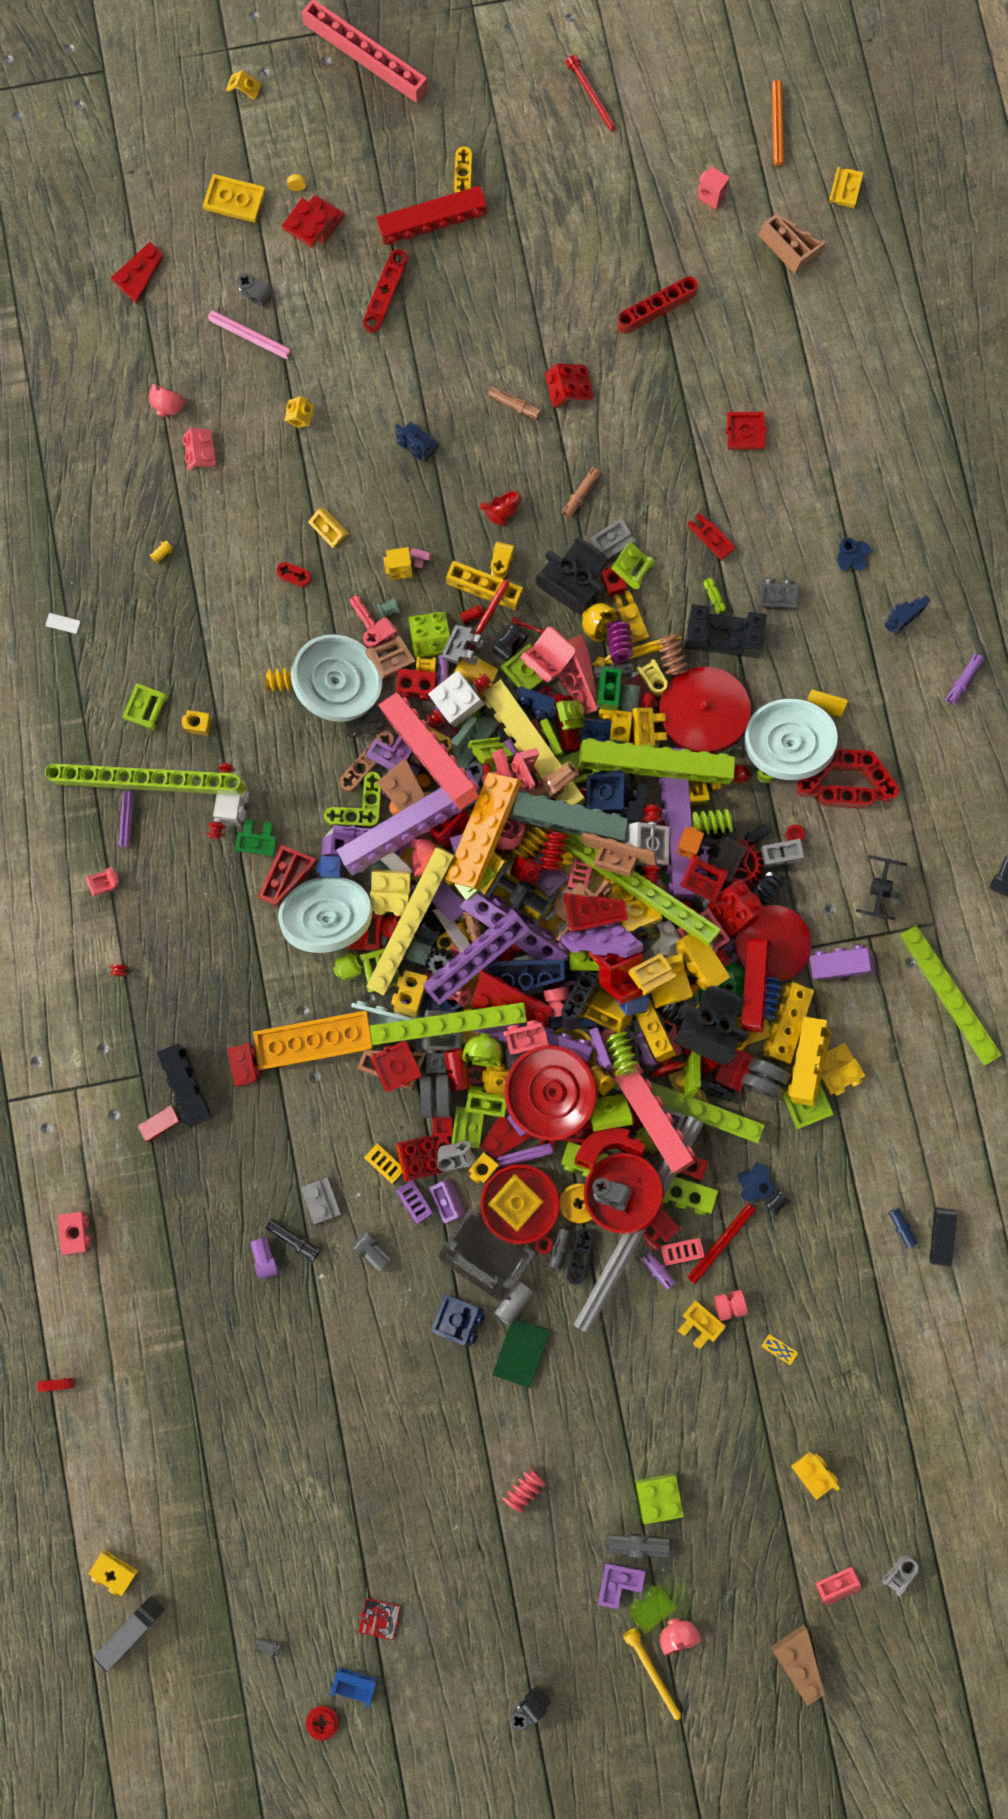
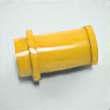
(161, 551)

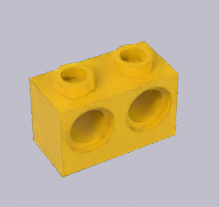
(398, 563)
(412, 994)

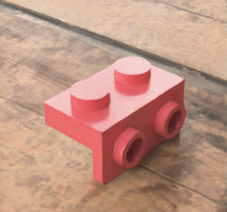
(199, 448)
(526, 1037)

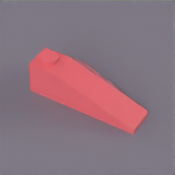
(579, 678)

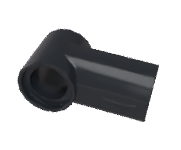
(1000, 881)

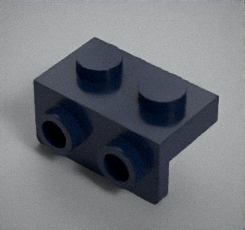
(598, 730)

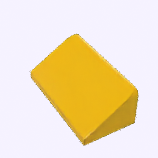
(328, 527)
(830, 704)

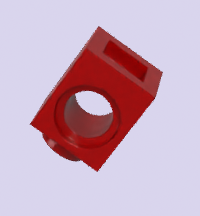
(612, 589)
(525, 869)
(700, 1170)

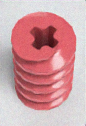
(524, 1491)

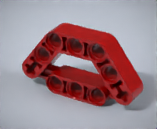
(876, 794)

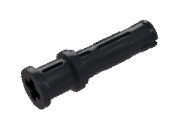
(300, 1244)

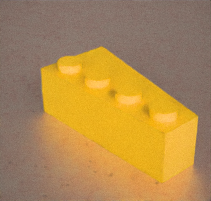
(809, 1061)

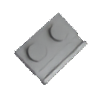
(612, 538)
(321, 1200)

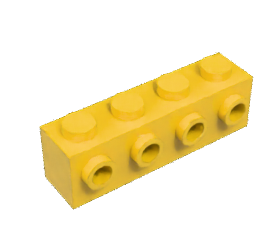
(788, 1023)

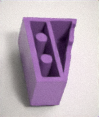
(842, 963)

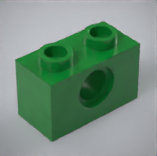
(609, 689)

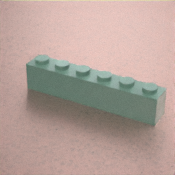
(566, 817)

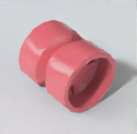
(556, 998)
(730, 1305)

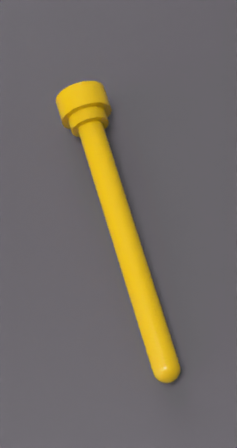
(633, 1638)

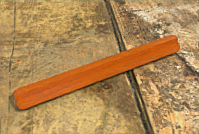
(777, 113)

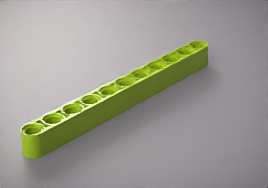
(153, 779)

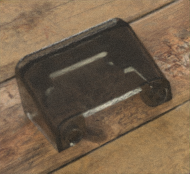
(484, 1257)

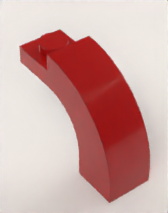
(606, 1140)

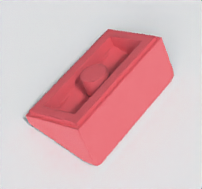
(838, 1586)

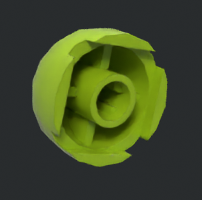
(483, 1051)

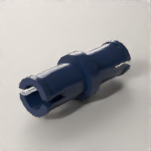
(902, 1227)

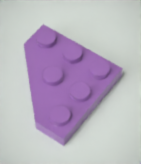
(603, 940)

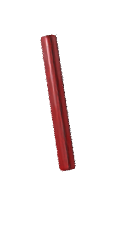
(721, 1243)

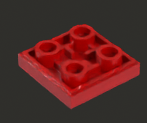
(418, 1158)

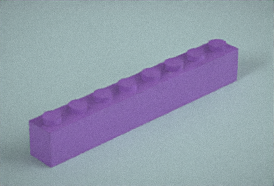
(676, 817)
(399, 830)

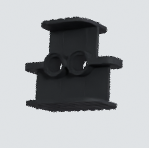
(565, 584)
(881, 887)
(523, 894)
(707, 1037)

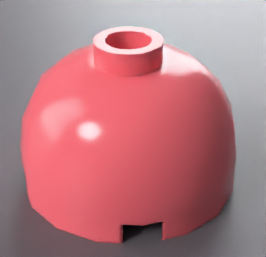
(166, 401)
(511, 835)
(421, 855)
(678, 1636)

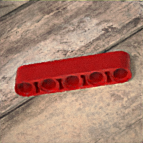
(663, 298)
(755, 985)

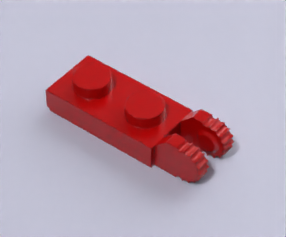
(712, 537)

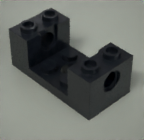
(745, 633)

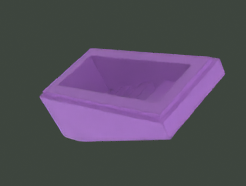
(422, 1216)

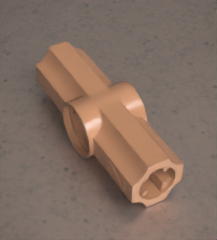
(554, 783)

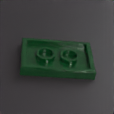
(520, 1353)

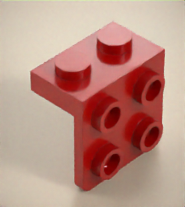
(568, 382)
(735, 907)

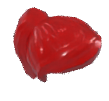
(502, 508)

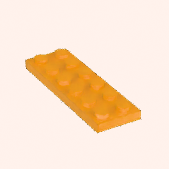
(483, 831)
(313, 1040)

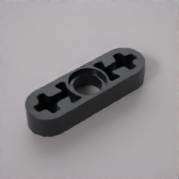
(587, 1243)

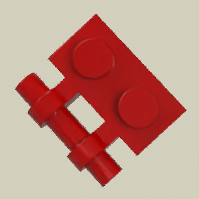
(663, 1228)

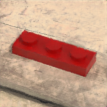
(569, 737)

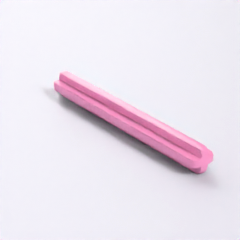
(249, 334)

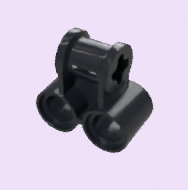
(509, 642)
(430, 926)
(530, 1709)

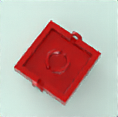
(745, 431)
(395, 1066)

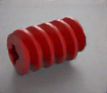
(553, 850)

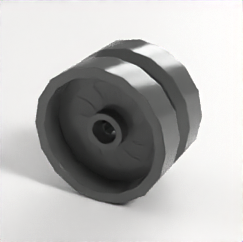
(766, 1079)
(435, 1096)

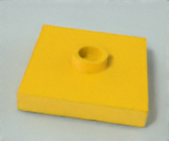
(515, 1202)

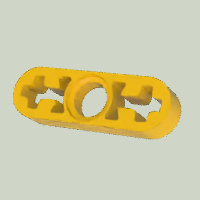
(466, 166)

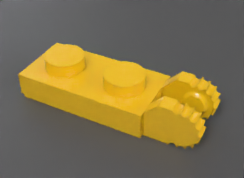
(631, 615)

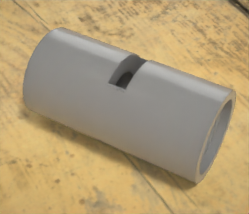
(513, 1303)

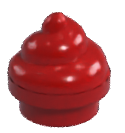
(741, 774)

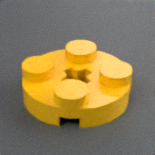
(566, 1205)

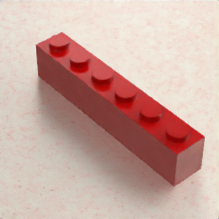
(432, 215)

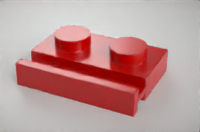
(733, 1072)

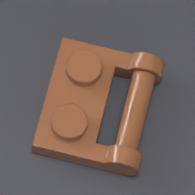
(393, 661)

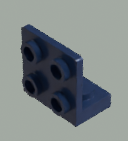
(416, 441)

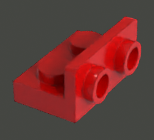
(243, 1064)

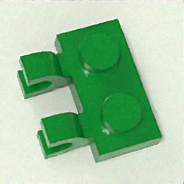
(254, 843)

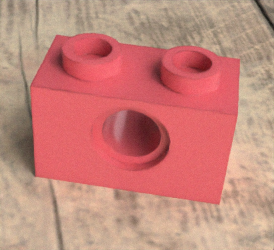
(713, 187)
(69, 1244)

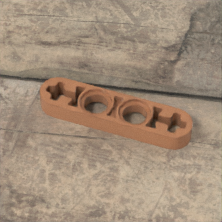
(362, 759)

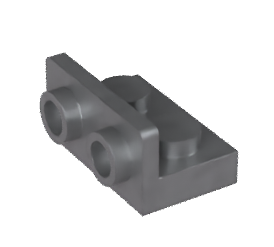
(778, 593)

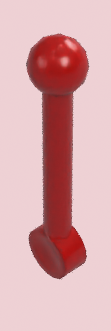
(514, 620)

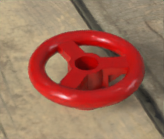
(667, 1067)

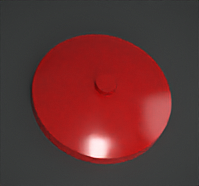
(787, 938)

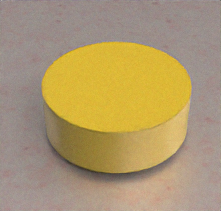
(296, 182)

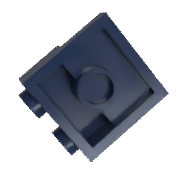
(905, 613)
(541, 705)
(606, 791)
(458, 1321)

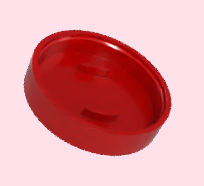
(646, 1195)
(539, 1222)

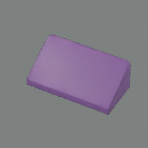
(448, 902)
(447, 1200)

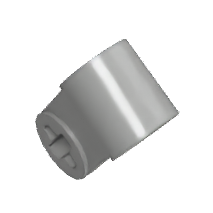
(454, 1156)
(900, 1576)

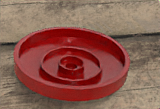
(705, 710)
(551, 1092)

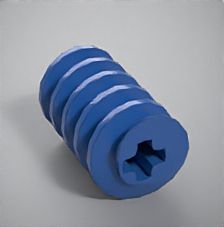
(770, 995)

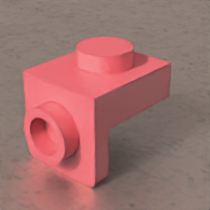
(103, 882)

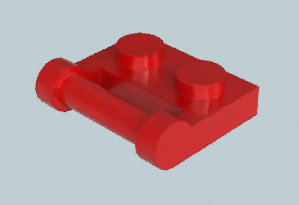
(701, 884)
(362, 943)

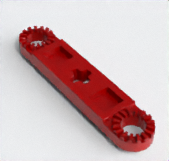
(380, 302)

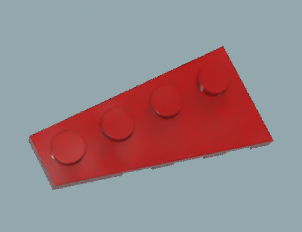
(493, 992)

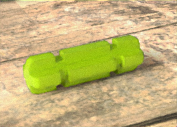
(714, 595)

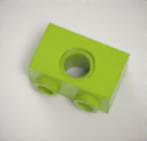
(485, 1103)

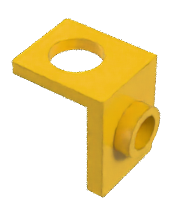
(245, 83)

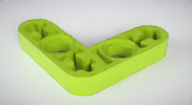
(366, 808)

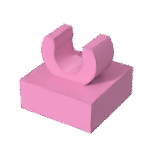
(420, 557)

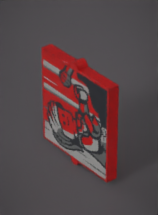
(379, 1619)

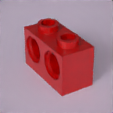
(417, 678)

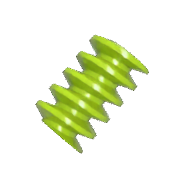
(713, 821)
(620, 1054)

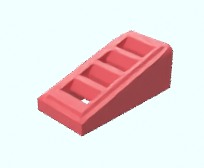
(571, 884)
(699, 1249)

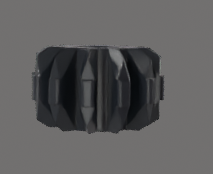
(768, 886)
(436, 956)
(670, 1012)

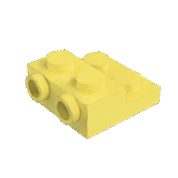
(390, 891)

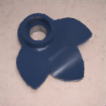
(853, 557)
(753, 1181)

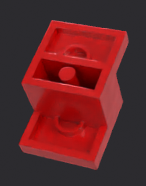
(313, 221)
(615, 975)

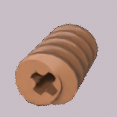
(672, 654)

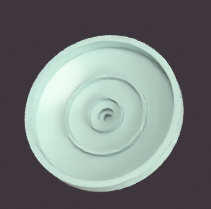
(335, 678)
(791, 739)
(325, 914)

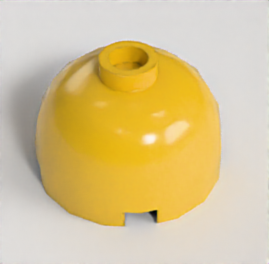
(596, 620)

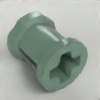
(388, 608)

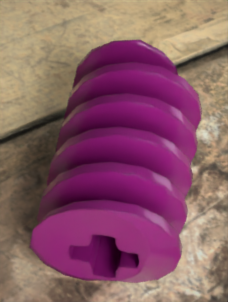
(620, 641)

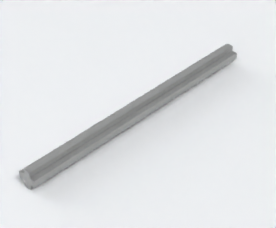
(627, 1246)

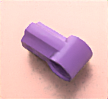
(265, 1262)

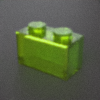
(651, 1608)

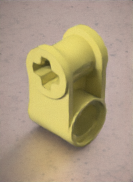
(652, 675)

